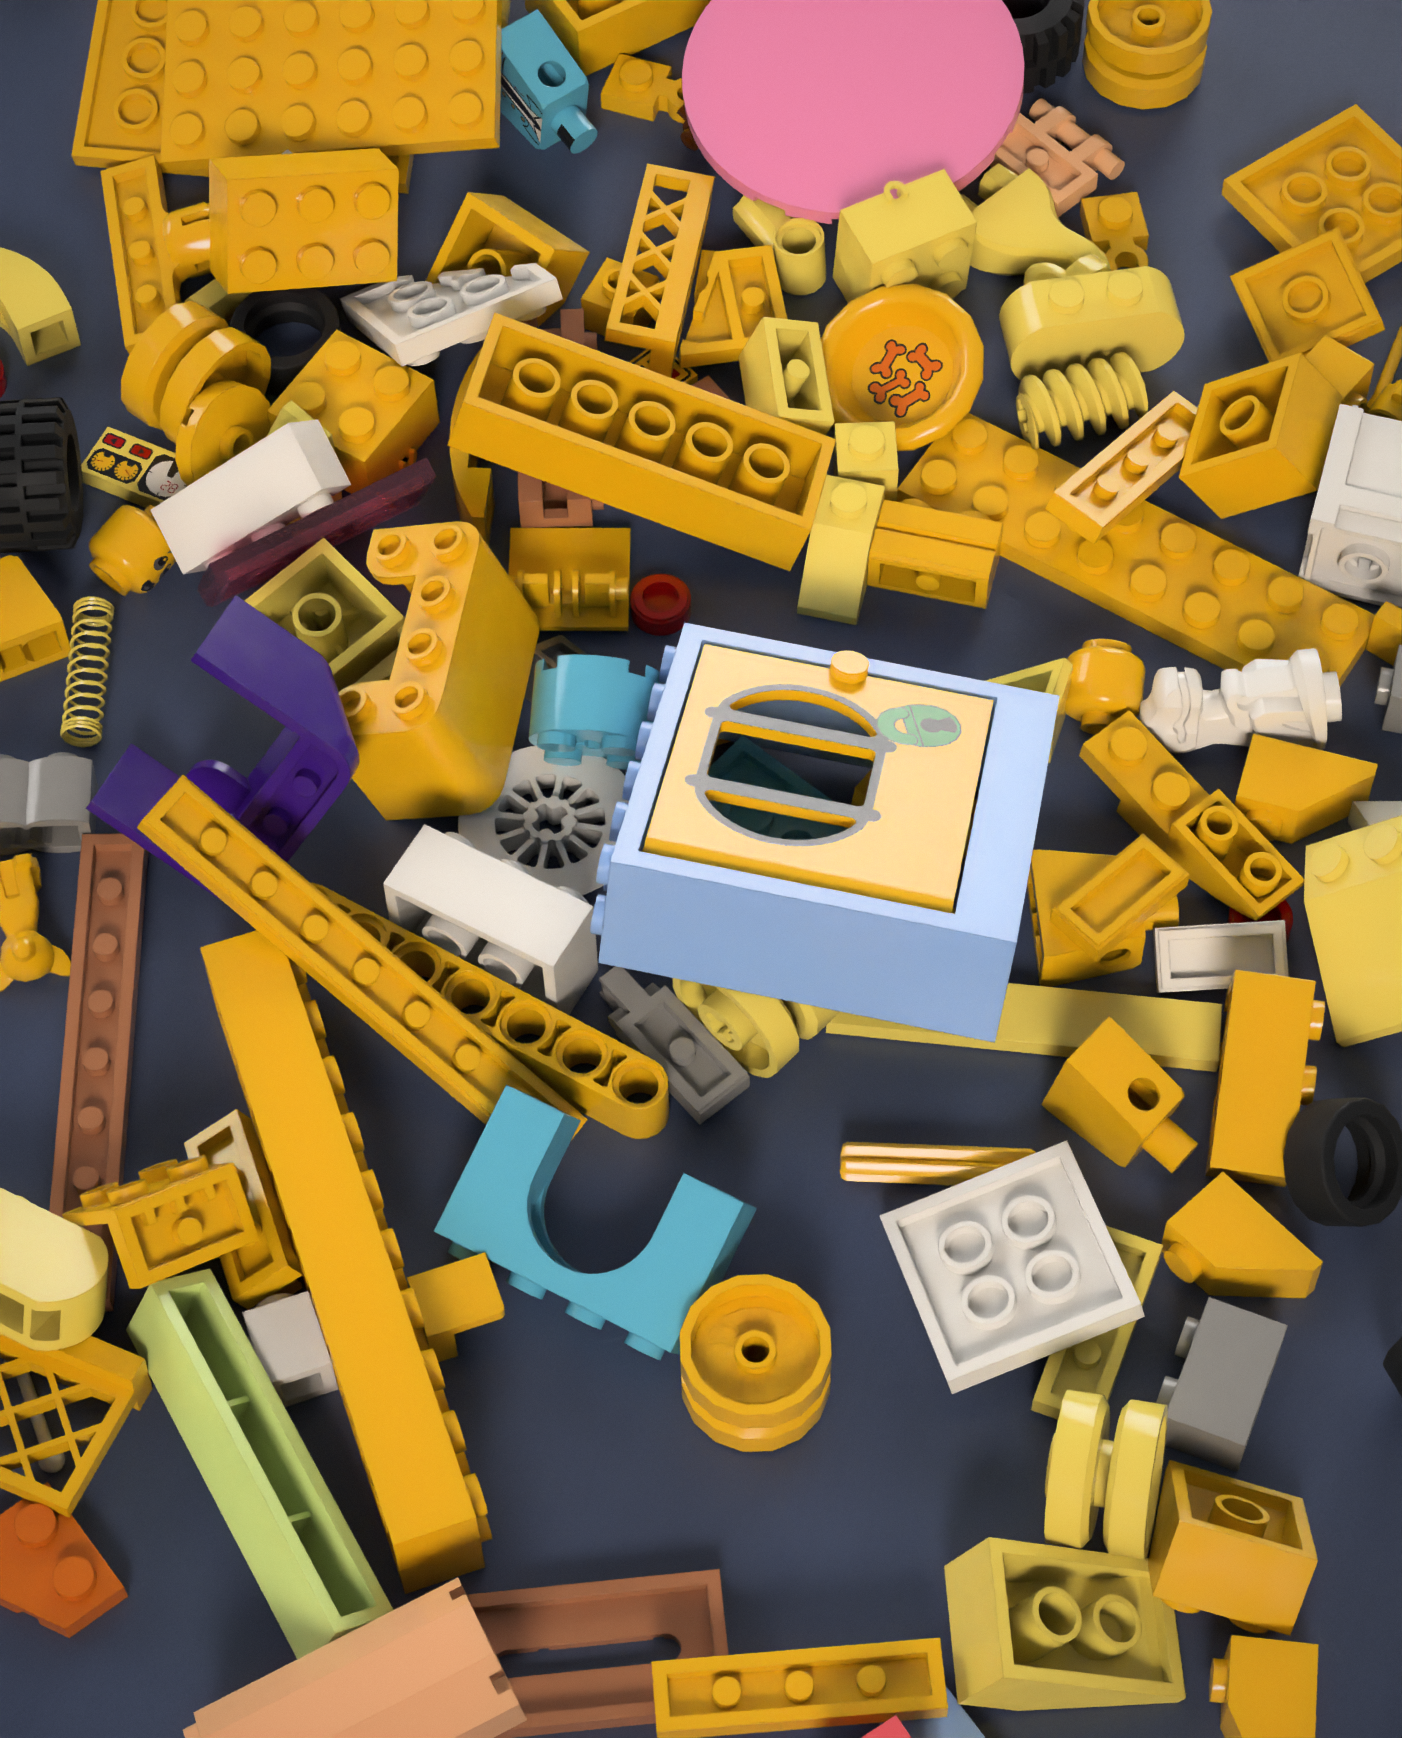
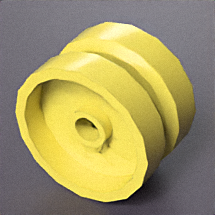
(752, 1027)
(1096, 1472)

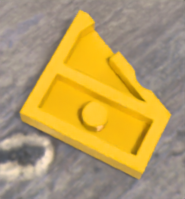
(737, 294)

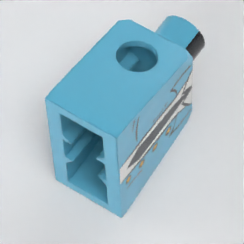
(543, 86)

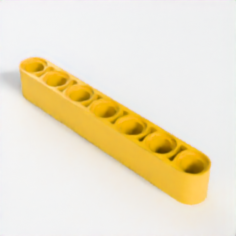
(562, 1038)

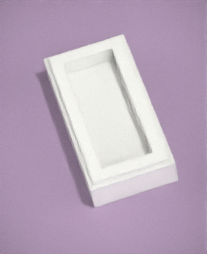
(1209, 954)

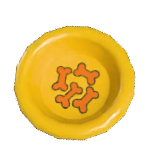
(903, 360)

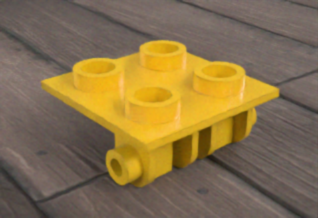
(573, 576)

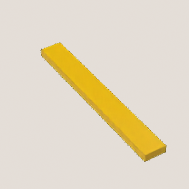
(339, 952)

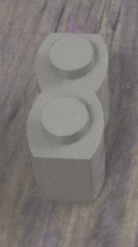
(46, 803)

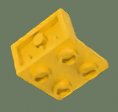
(170, 1217)

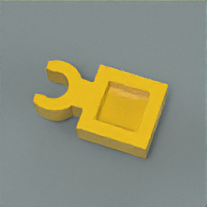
(642, 89)
(1117, 228)

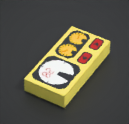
(132, 469)

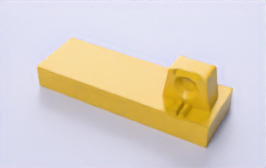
(267, 1264)

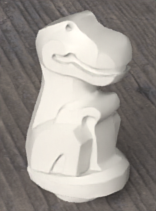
(1268, 698)

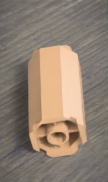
(399, 1676)

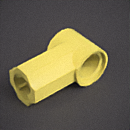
(795, 242)

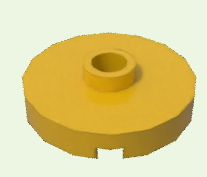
(223, 424)

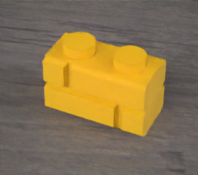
(935, 552)

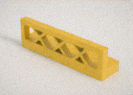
(679, 274)

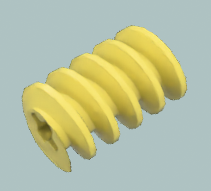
(1080, 397)

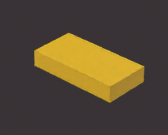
(1119, 897)

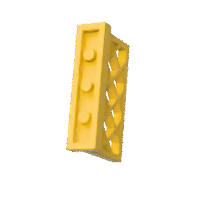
(89, 1370)

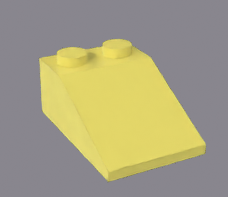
(1357, 928)
(1058, 1629)

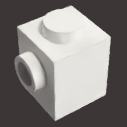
(291, 1347)

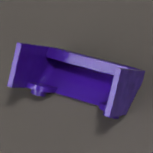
(295, 776)

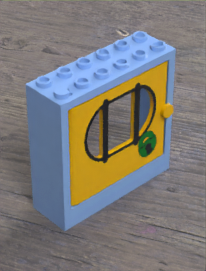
(846, 916)

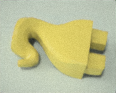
(1022, 231)

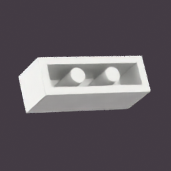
(251, 495)

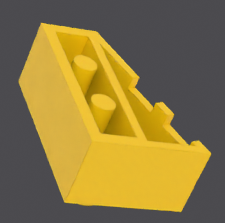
(1262, 1074)

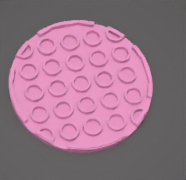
(845, 95)

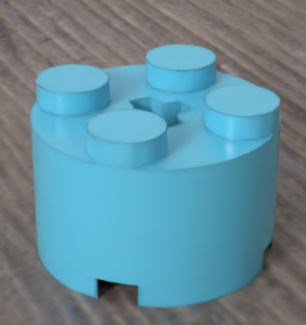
(589, 709)

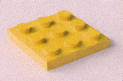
(1328, 179)

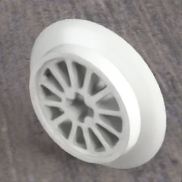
(528, 774)

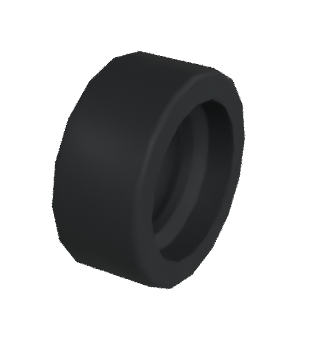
(268, 308)
(1311, 1167)

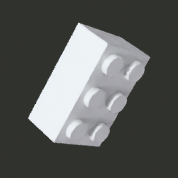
(495, 916)

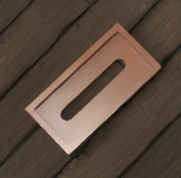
(600, 1613)

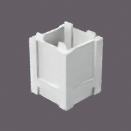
(1358, 511)

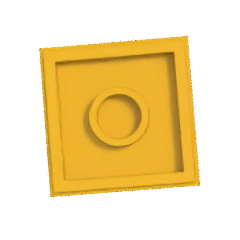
(1307, 295)

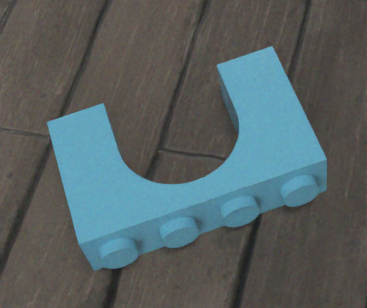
(502, 1213)

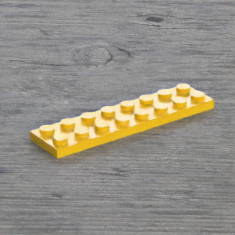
(1147, 566)

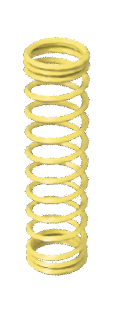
(83, 721)

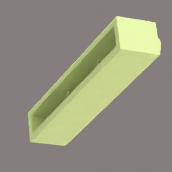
(255, 1462)

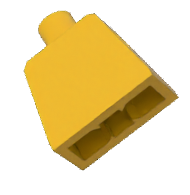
(29, 622)
(1058, 958)
(1120, 1100)

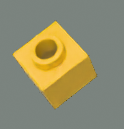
(600, 294)

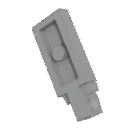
(661, 1027)

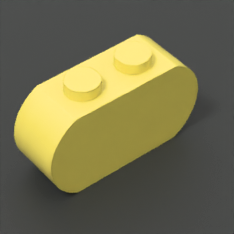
(1089, 318)
(48, 1277)

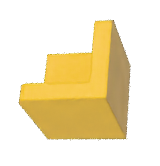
(456, 1300)

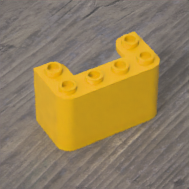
(449, 715)

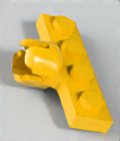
(150, 246)

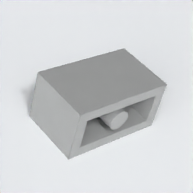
(1221, 1382)

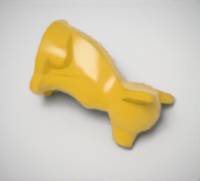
(25, 952)

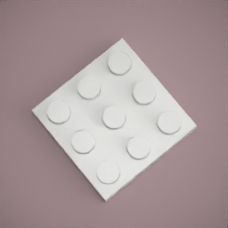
(1011, 1267)

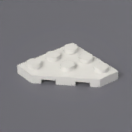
(423, 318)

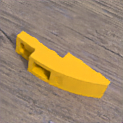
(1192, 827)

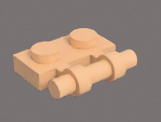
(1065, 172)

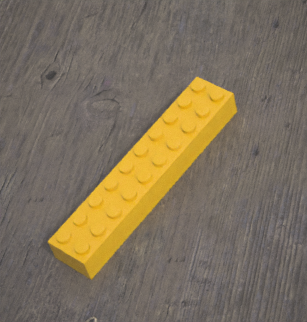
(349, 1263)

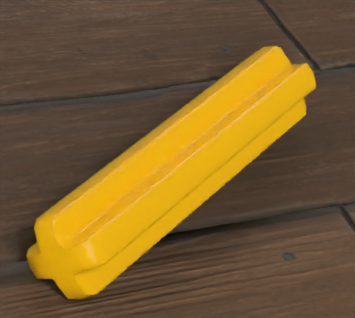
(922, 1162)

